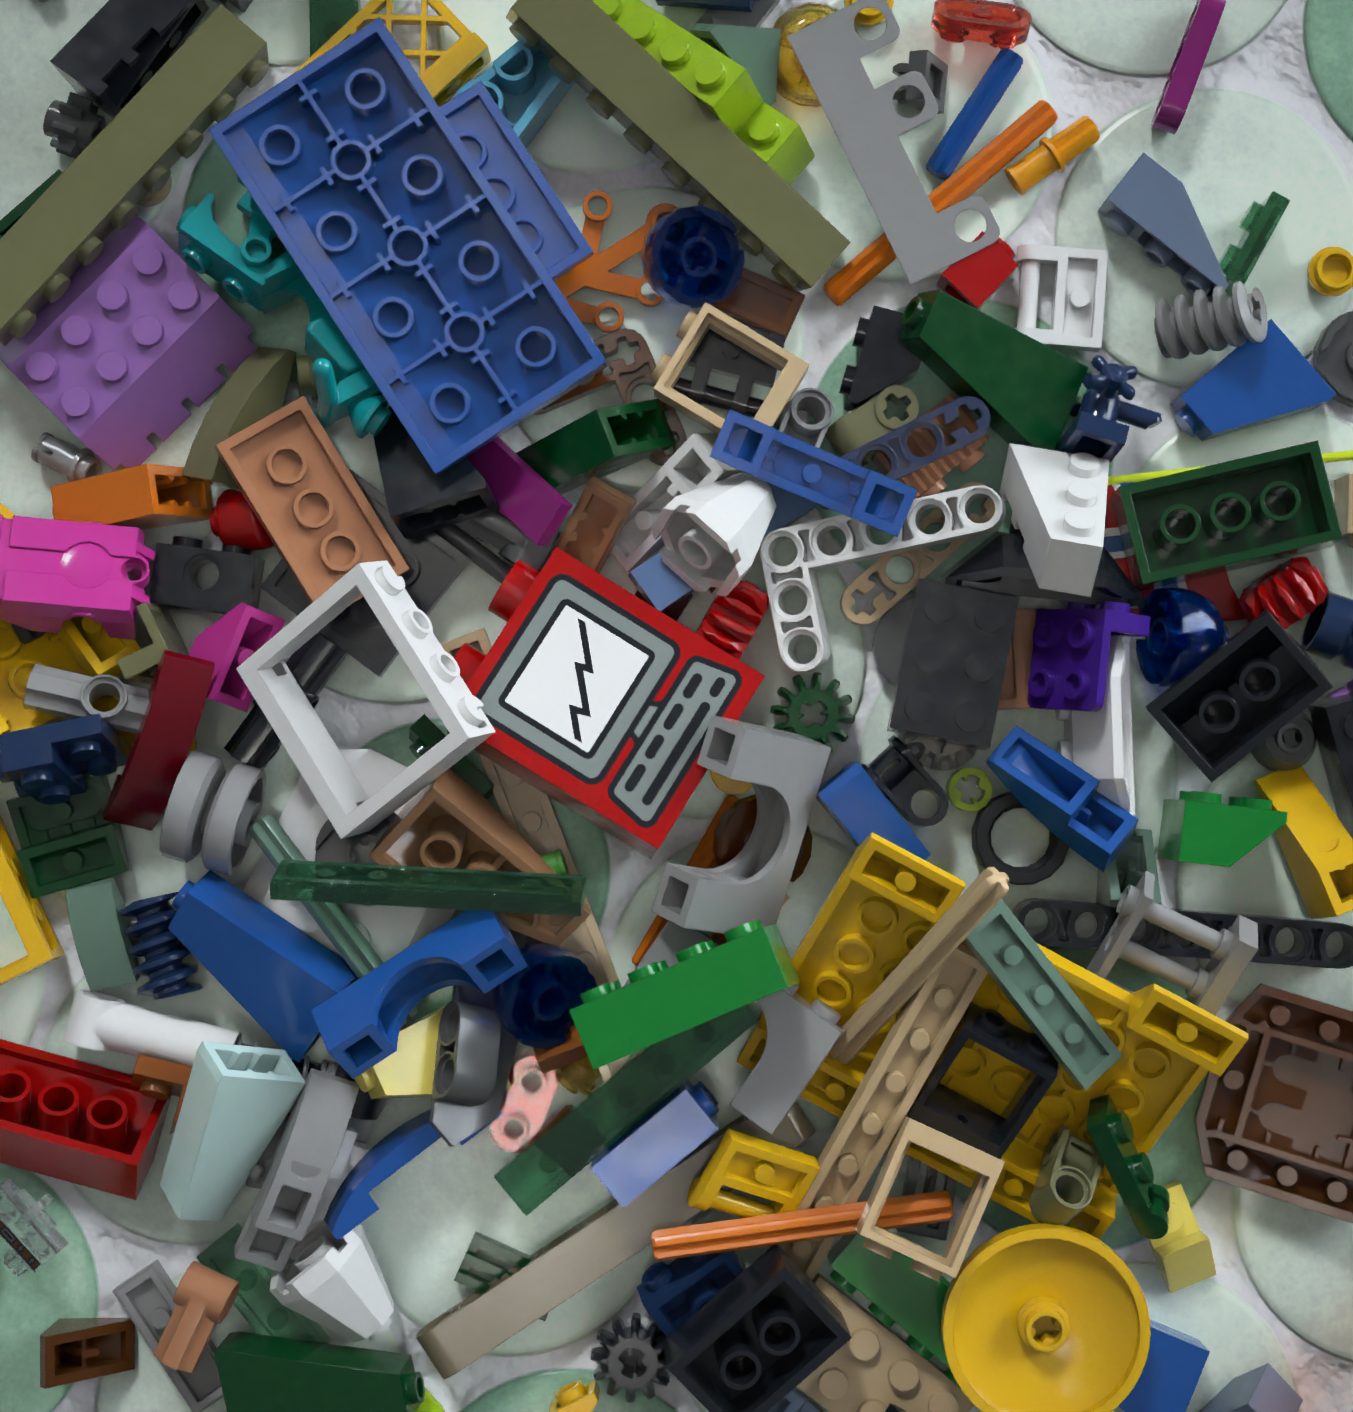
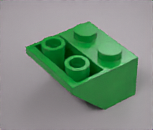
(1214, 833)

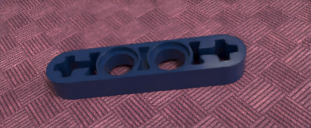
(895, 445)

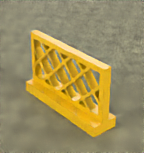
(451, 68)

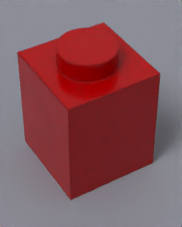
(979, 274)

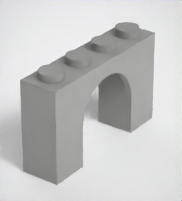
(752, 885)
(796, 1043)

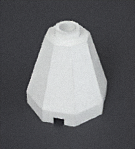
(715, 531)
(336, 1284)

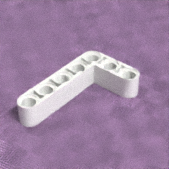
(858, 548)

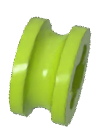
(983, 783)

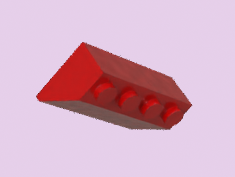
(76, 1121)

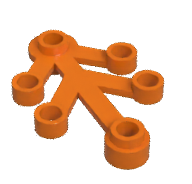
(594, 271)

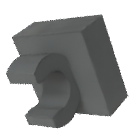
(935, 73)

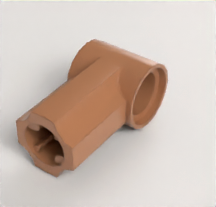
(201, 1304)

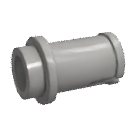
(65, 459)

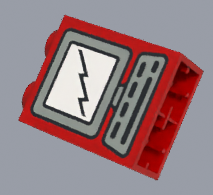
(600, 697)

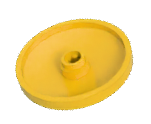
(1045, 1323)

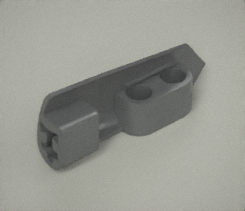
(471, 1062)

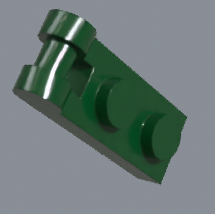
(1128, 1168)

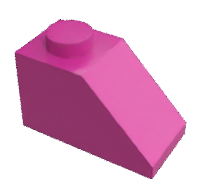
(228, 645)

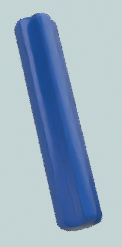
(974, 114)

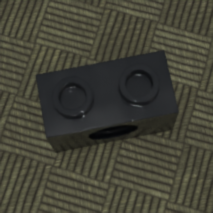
(177, 569)

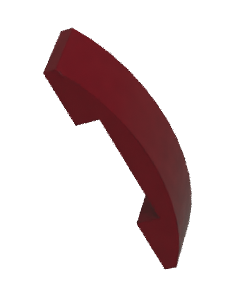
(161, 742)

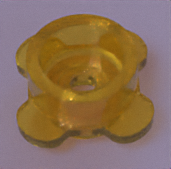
(578, 1076)

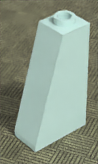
(225, 1124)

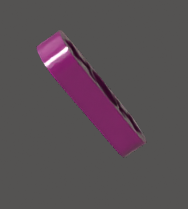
(1187, 65)

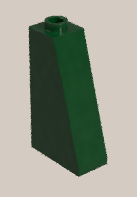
(978, 356)
(314, 1376)

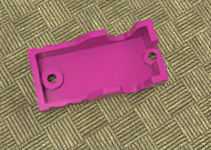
(71, 571)

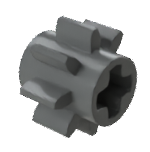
(72, 124)

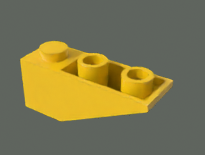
(1312, 842)

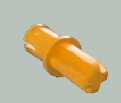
(1052, 154)

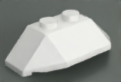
(1104, 739)

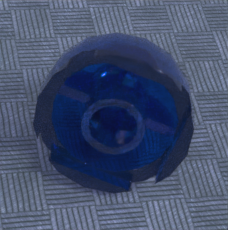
(692, 257)
(1181, 634)
(539, 997)

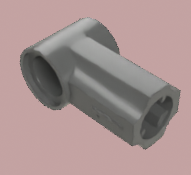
(507, 538)

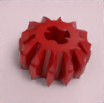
(1285, 591)
(734, 618)

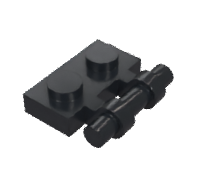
(726, 358)

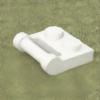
(1076, 298)

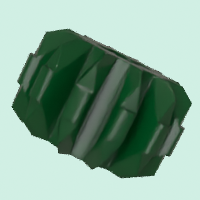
(810, 697)

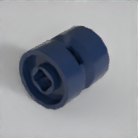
(1330, 629)

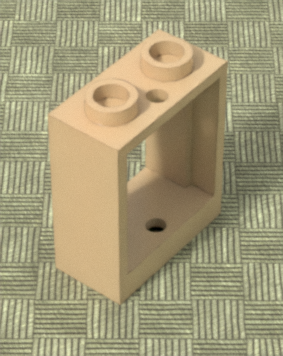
(692, 333)
(925, 1260)

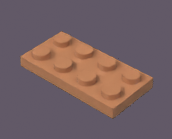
(306, 498)

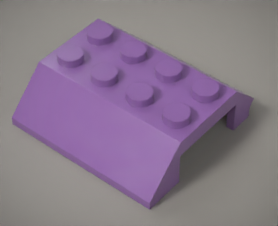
(129, 346)

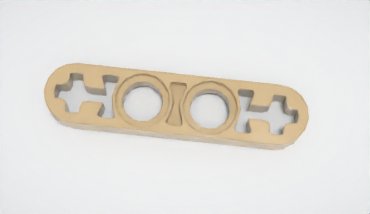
(923, 563)

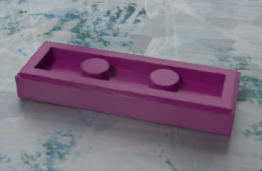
(521, 491)

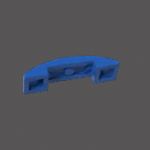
(813, 473)
(352, 1200)

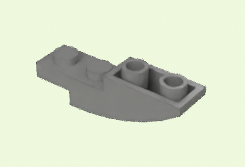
(298, 1171)

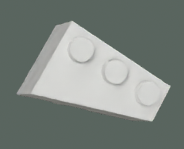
(1060, 512)

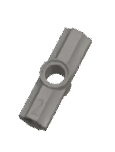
(73, 694)

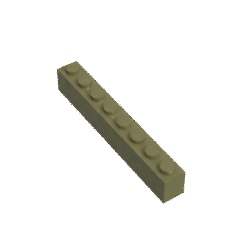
(682, 134)
(124, 165)

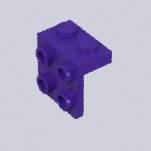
(1074, 651)

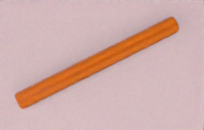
(951, 191)
(796, 1226)

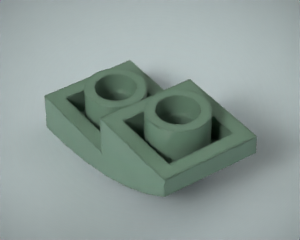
(100, 934)

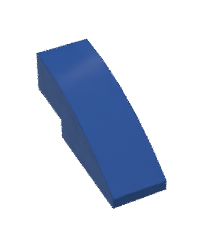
(1062, 797)

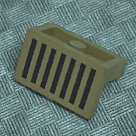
(143, 663)

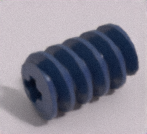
(160, 948)

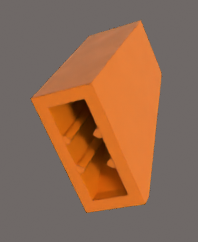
(134, 497)

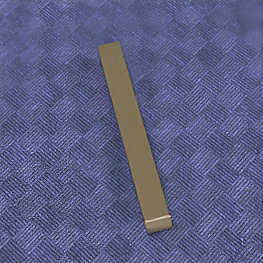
(581, 1255)

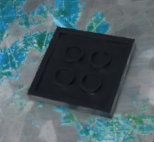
(356, 630)

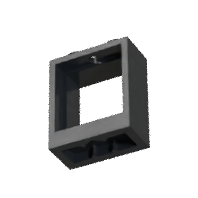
(979, 1126)

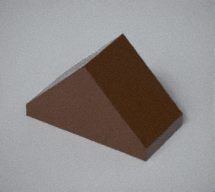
(85, 1349)

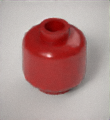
(236, 522)

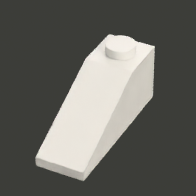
(683, 472)

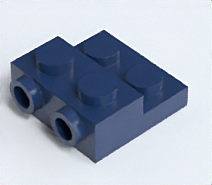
(54, 757)
(685, 1285)

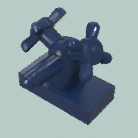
(1096, 416)

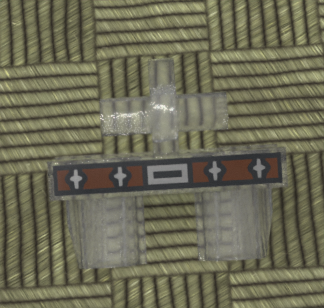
(27, 1229)

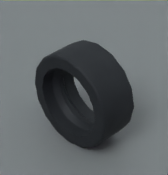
(986, 856)

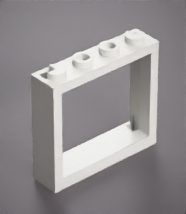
(306, 736)

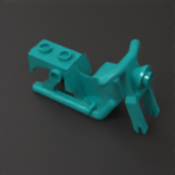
(250, 277)

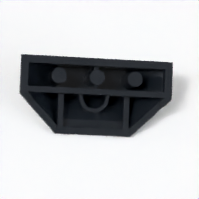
(1002, 568)

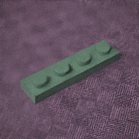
(1042, 996)

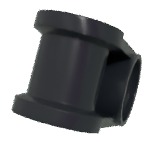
(905, 781)

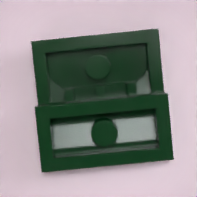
(68, 840)

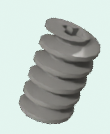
(1210, 323)

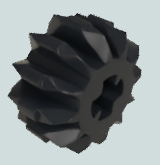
(612, 1358)

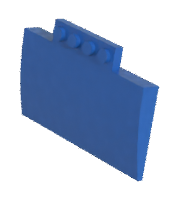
(420, 239)

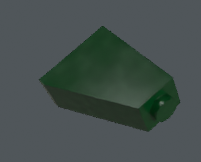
(600, 444)

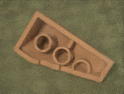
(459, 829)

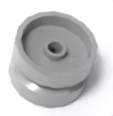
(212, 812)

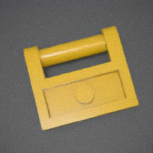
(757, 1169)

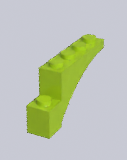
(717, 84)

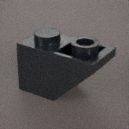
(881, 360)

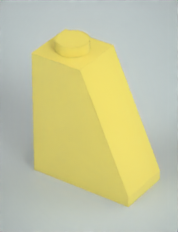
(410, 1068)

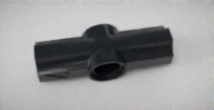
(312, 667)

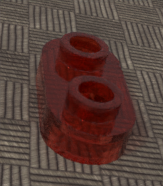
(981, 21)
(523, 1105)

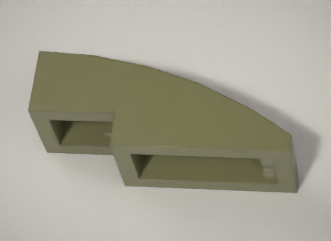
(247, 397)

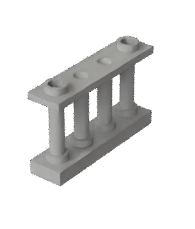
(1205, 987)

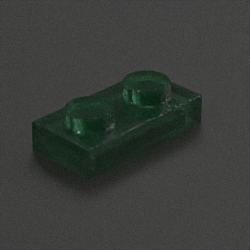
(1259, 225)

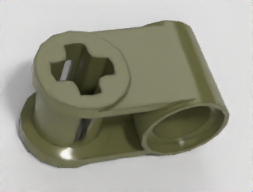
(869, 421)
(1067, 1170)

